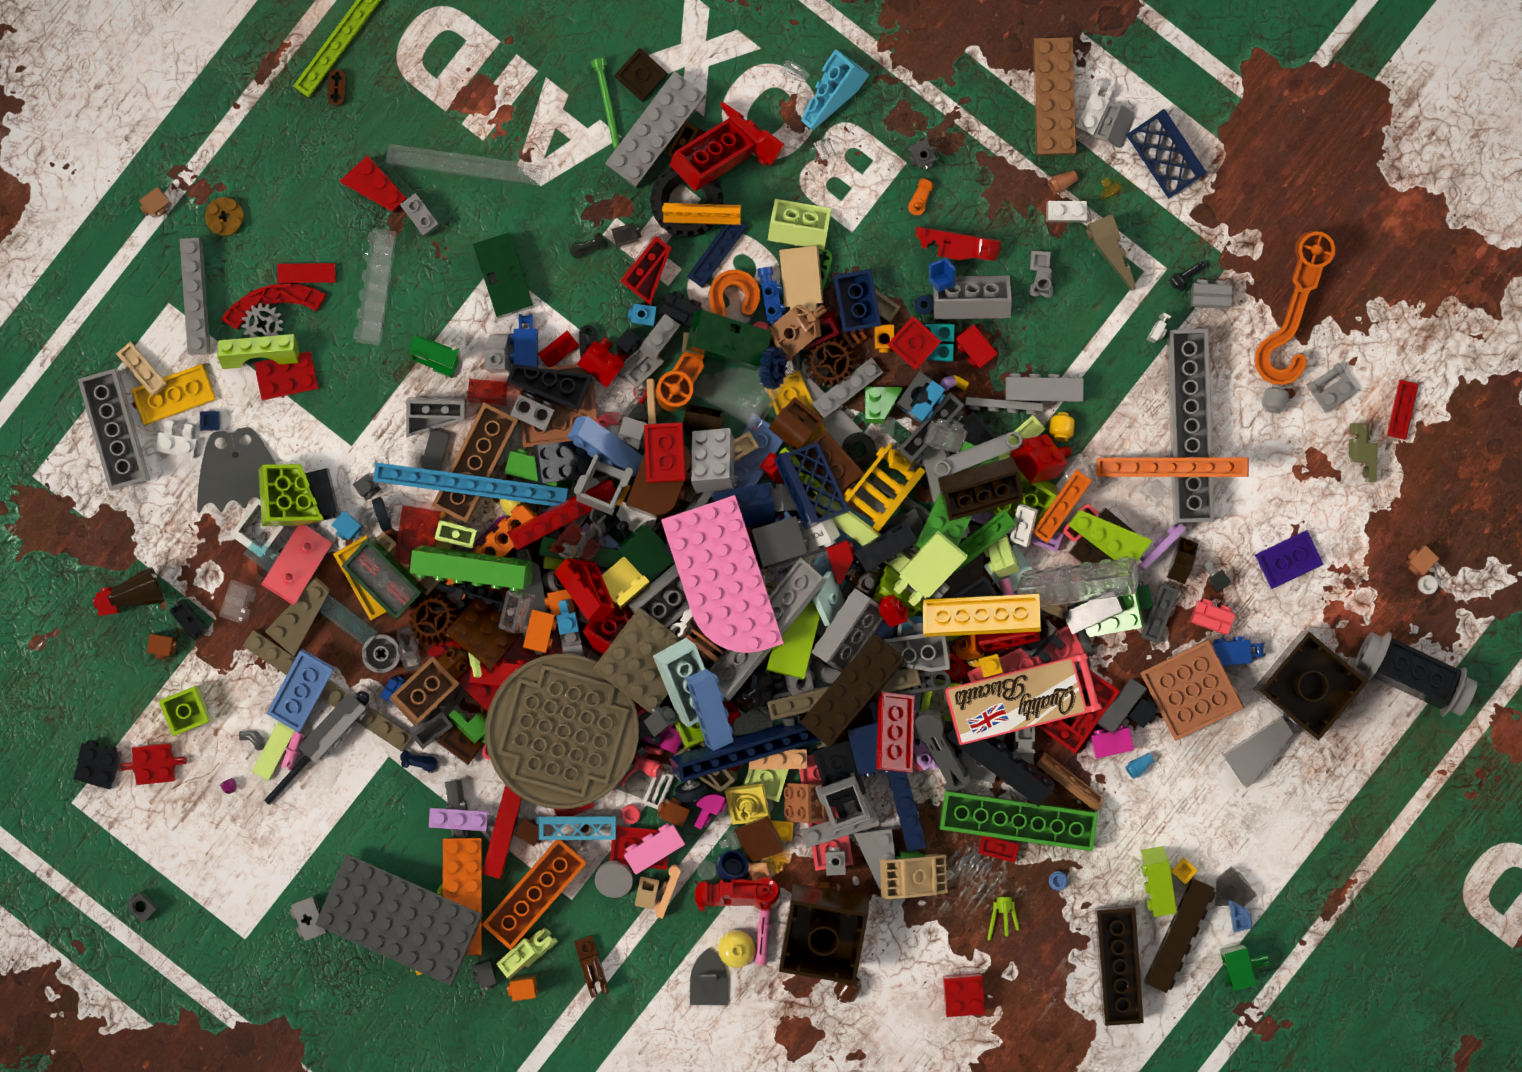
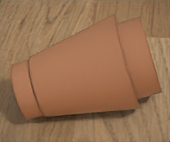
(1062, 181)

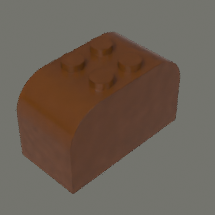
(658, 499)

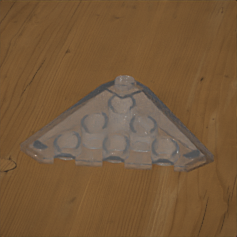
(740, 393)

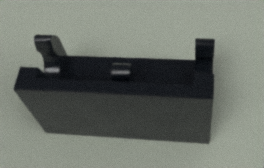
(188, 619)

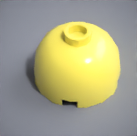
(736, 948)

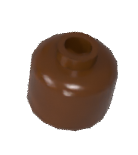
(847, 992)

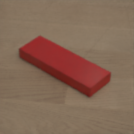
(306, 273)
(1402, 409)

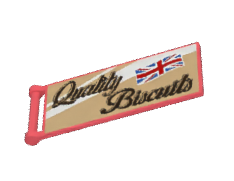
(1020, 699)

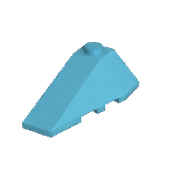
(839, 83)

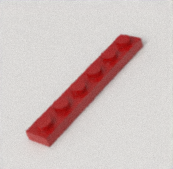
(558, 516)

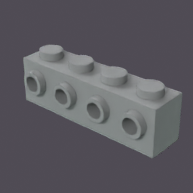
(1044, 389)

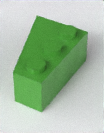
(524, 466)

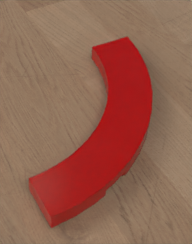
(273, 295)

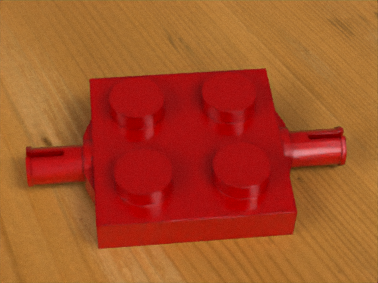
(153, 763)

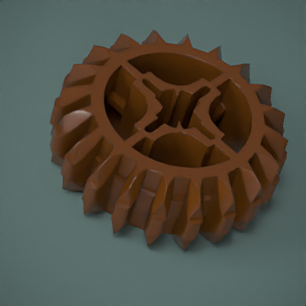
(836, 377)
(420, 623)

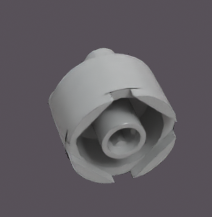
(371, 655)

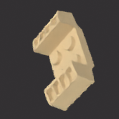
(913, 876)

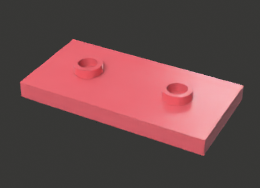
(296, 563)

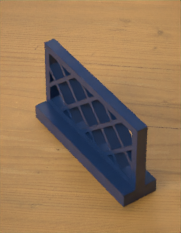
(1177, 140)
(796, 486)

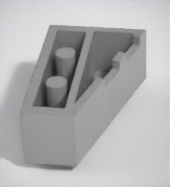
(876, 845)

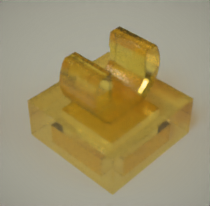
(1109, 189)
(776, 862)

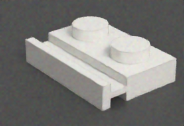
(1158, 331)

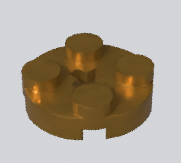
(214, 211)

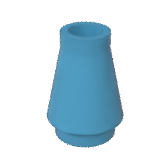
(1138, 766)

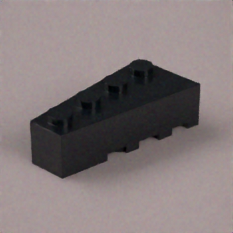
(553, 386)

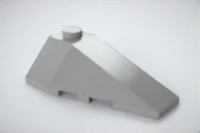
(923, 652)

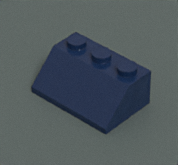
(856, 301)
(754, 502)

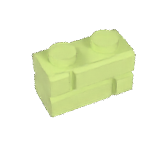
(456, 534)
(1002, 558)

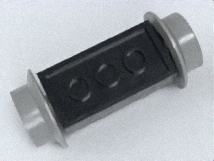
(1416, 673)

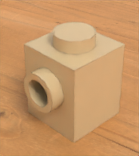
(646, 893)

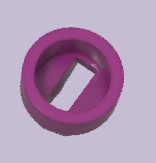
(229, 786)

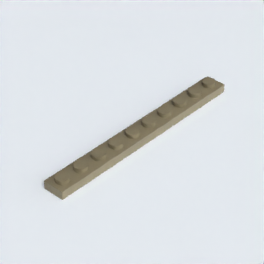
(332, 692)

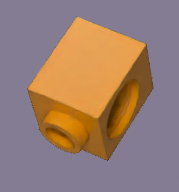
(883, 329)

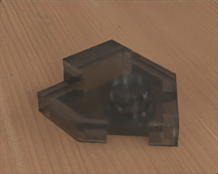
(1233, 887)

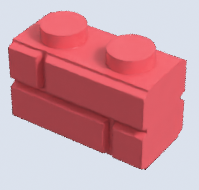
(1212, 617)

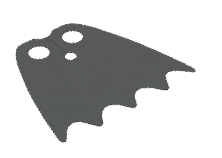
(231, 478)

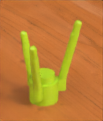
(1004, 905)

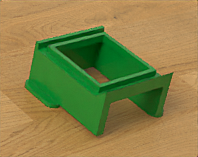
(434, 355)

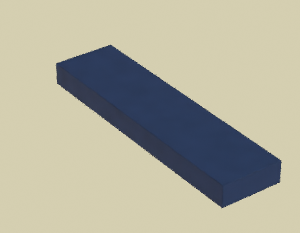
(716, 253)

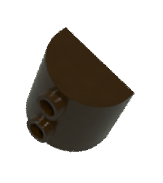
(702, 418)

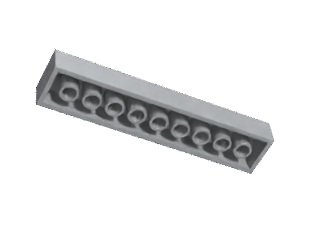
(1190, 421)

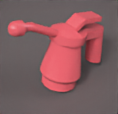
(650, 767)

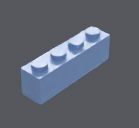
(599, 441)
(710, 709)

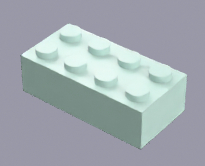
(675, 666)

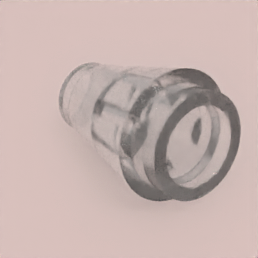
(794, 71)

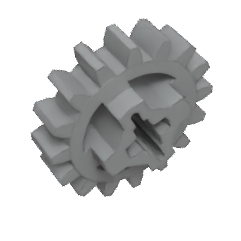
(256, 312)

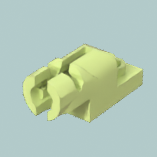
(526, 952)

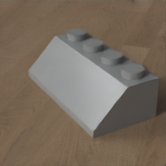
(974, 298)
(849, 631)

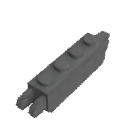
(535, 588)

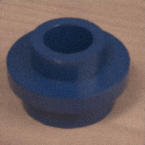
(919, 309)

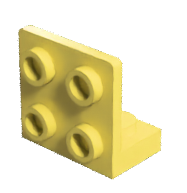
(624, 582)

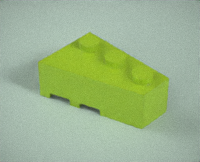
(1158, 881)

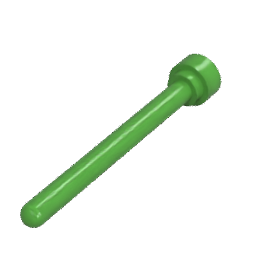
(599, 67)

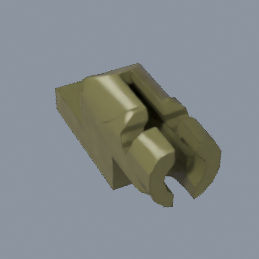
(1362, 451)

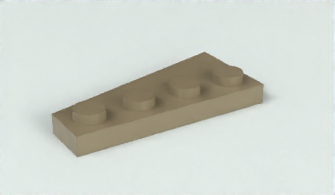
(296, 619)

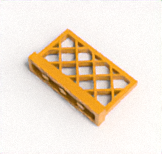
(701, 214)

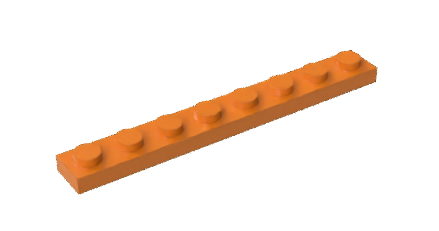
(1173, 467)

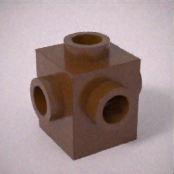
(455, 661)

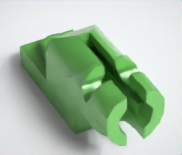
(473, 729)

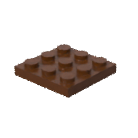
(479, 633)

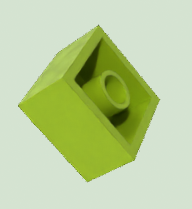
(185, 710)

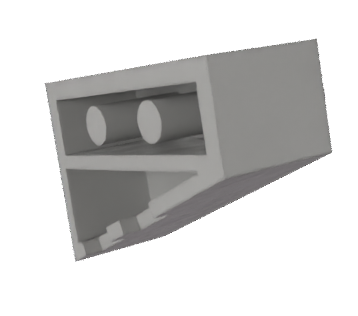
(432, 412)

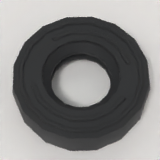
(870, 446)

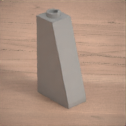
(497, 354)
(1257, 751)

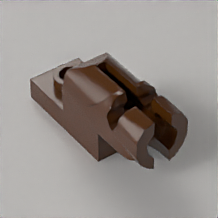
(591, 965)

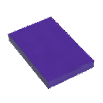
(1289, 559)

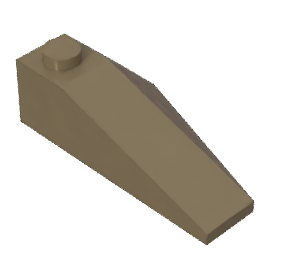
(1106, 238)

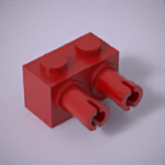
(602, 363)

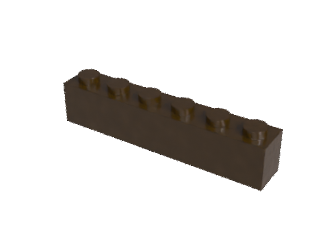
(1179, 935)

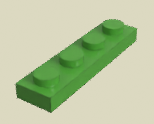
(986, 536)

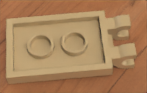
(801, 277)

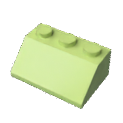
(799, 224)

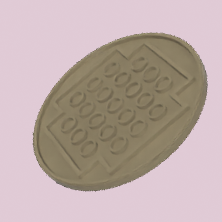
(561, 732)

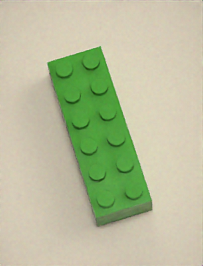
(939, 521)
(471, 567)

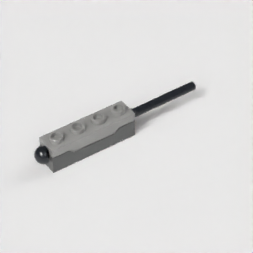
(326, 734)

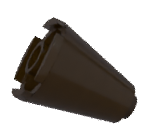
(137, 591)

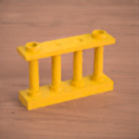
(890, 504)

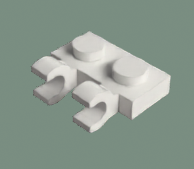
(174, 444)
(685, 626)

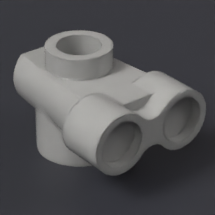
(1042, 283)

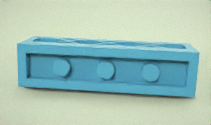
(577, 820)

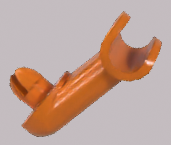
(919, 200)

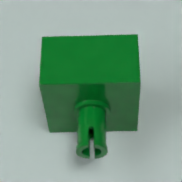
(1240, 966)

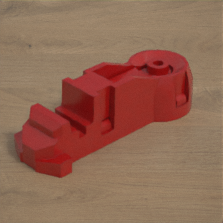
(958, 245)
(762, 894)

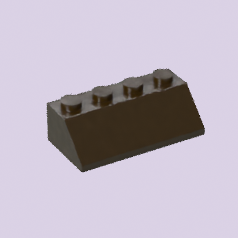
(981, 488)

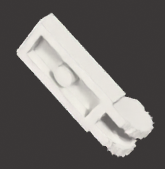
(1094, 109)

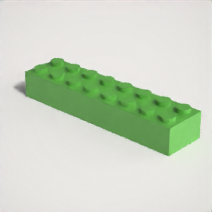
(1018, 820)

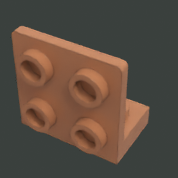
(803, 803)

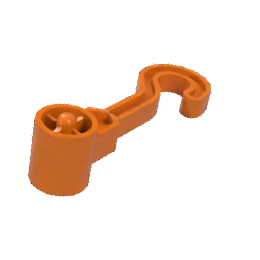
(1313, 252)
(676, 386)

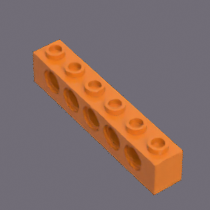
(523, 514)

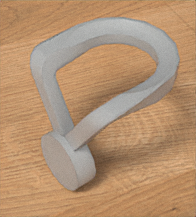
(918, 629)

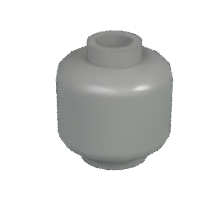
(1275, 399)

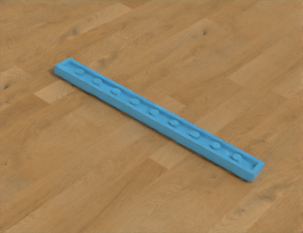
(469, 484)

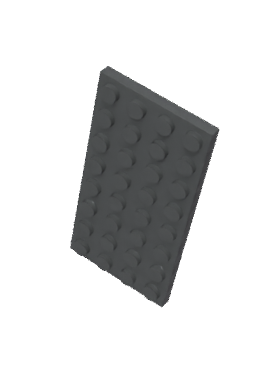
(399, 919)

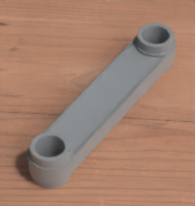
(977, 454)

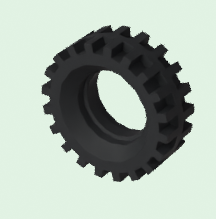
(661, 194)

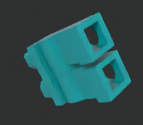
(944, 333)

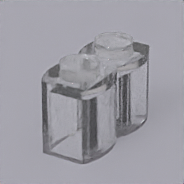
(945, 435)
(409, 649)

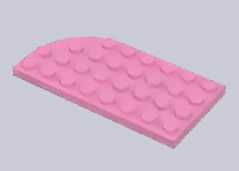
(722, 577)

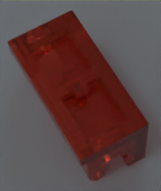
(487, 392)

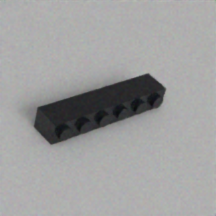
(1009, 767)

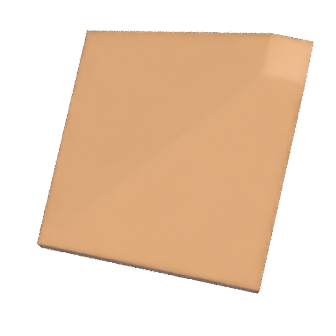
(758, 871)

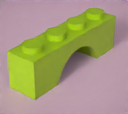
(279, 348)

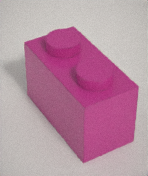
(1107, 744)

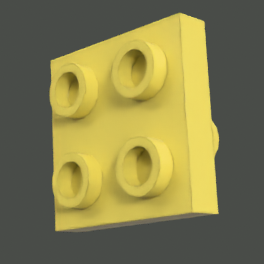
(747, 803)

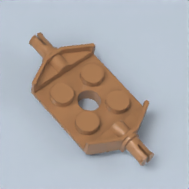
(805, 327)

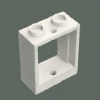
(245, 540)

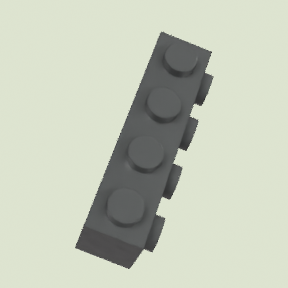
(914, 446)

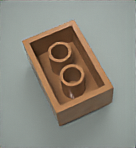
(424, 691)

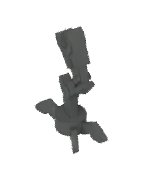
(597, 530)

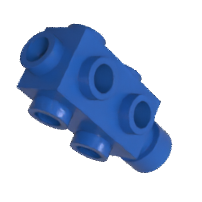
(771, 301)

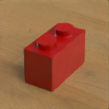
(975, 347)

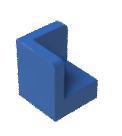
(942, 274)

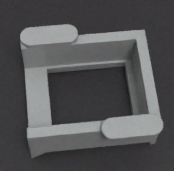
(584, 481)
(863, 800)

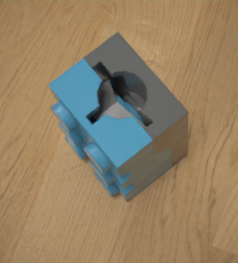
(921, 397)

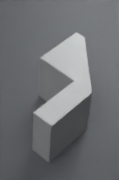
(824, 671)

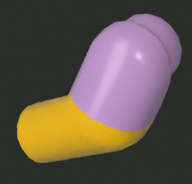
(953, 380)

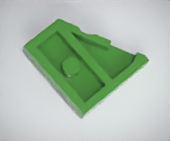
(880, 402)

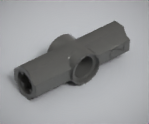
(456, 800)

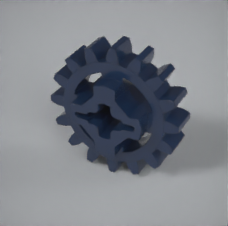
(773, 368)

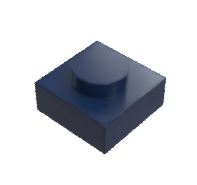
(209, 420)

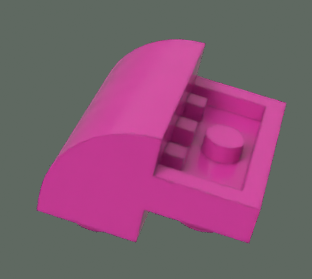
(711, 803)

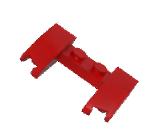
(1076, 735)

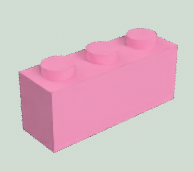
(653, 848)

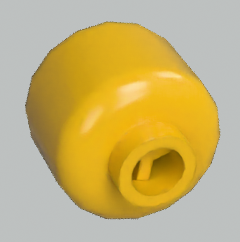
(1061, 427)

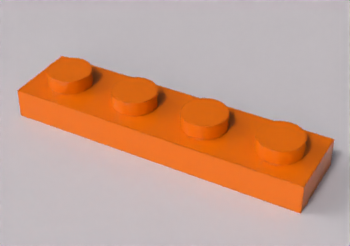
(1062, 505)

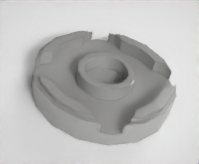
(613, 879)

